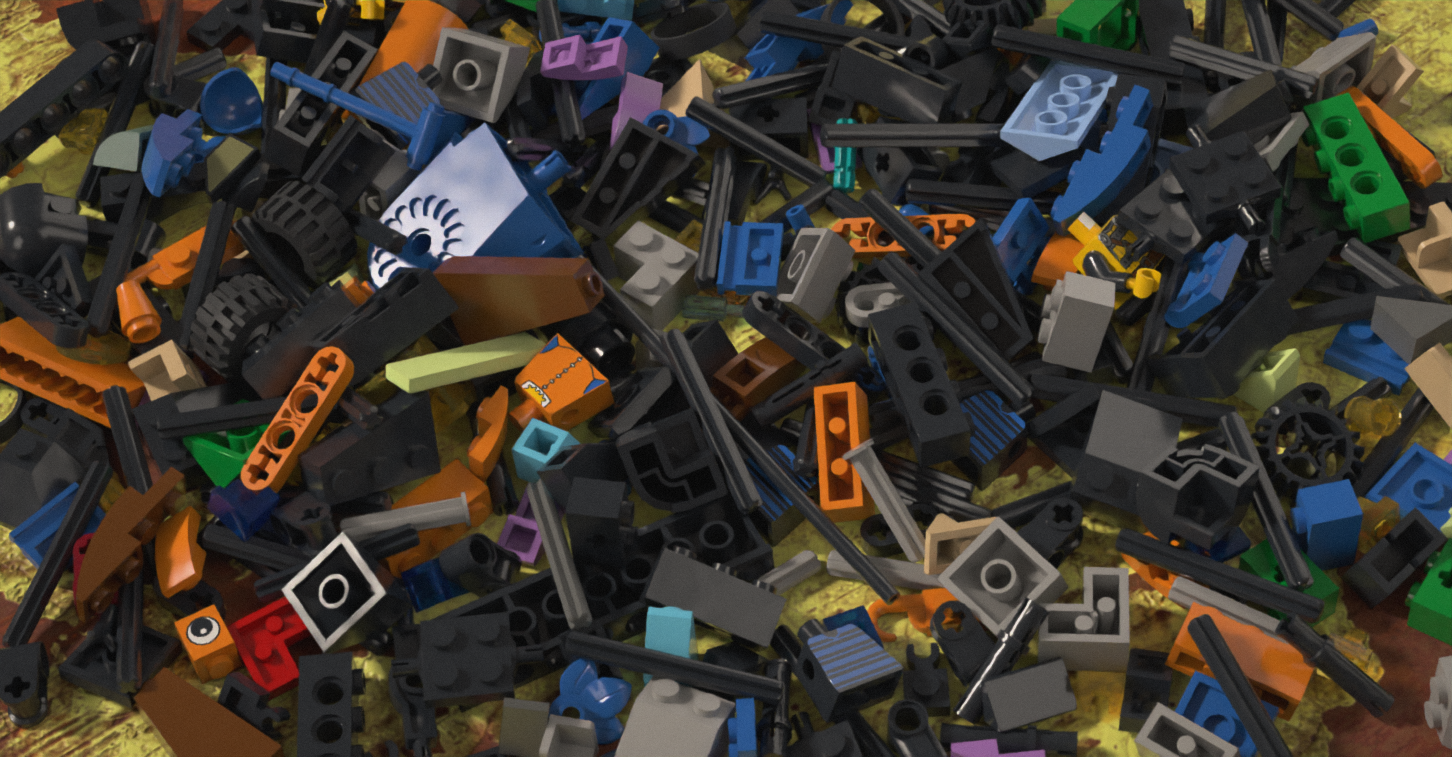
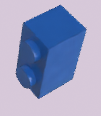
(1327, 523)

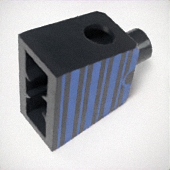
(402, 93)
(998, 437)
(777, 514)
(844, 669)

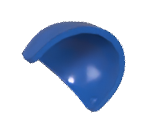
(232, 103)

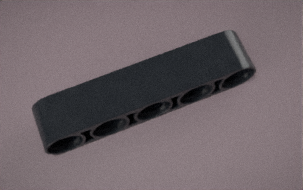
(57, 100)

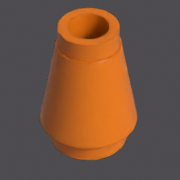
(137, 314)

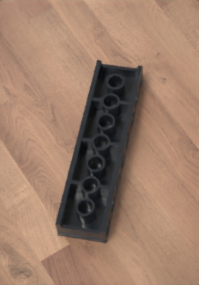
(712, 531)

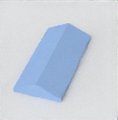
(1058, 109)

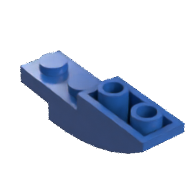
(781, 54)
(169, 151)
(1102, 176)

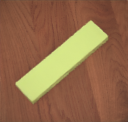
(464, 362)

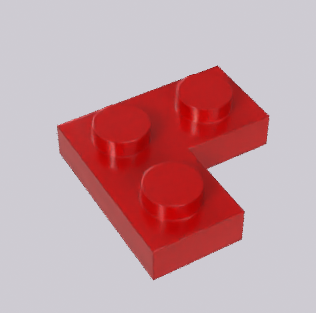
(263, 645)

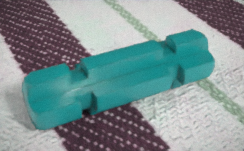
(845, 164)

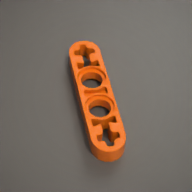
(1416, 160)
(869, 228)
(291, 418)

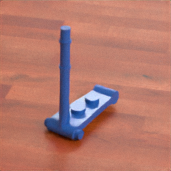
(426, 136)

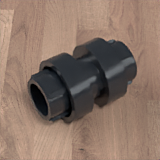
(598, 337)

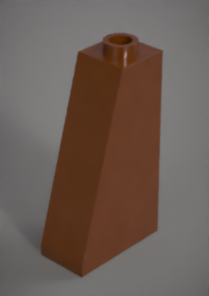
(516, 293)
(196, 725)

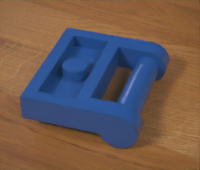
(1206, 281)

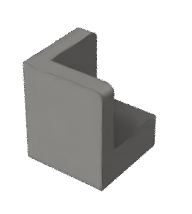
(569, 738)

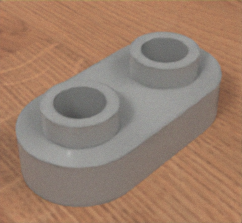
(874, 299)

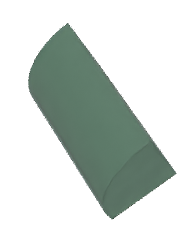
(124, 149)

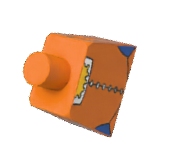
(559, 388)

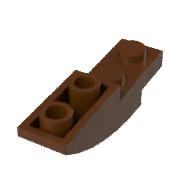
(754, 376)
(116, 547)

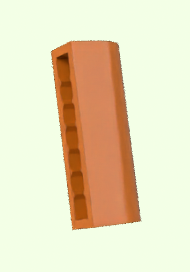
(411, 40)
(38, 367)

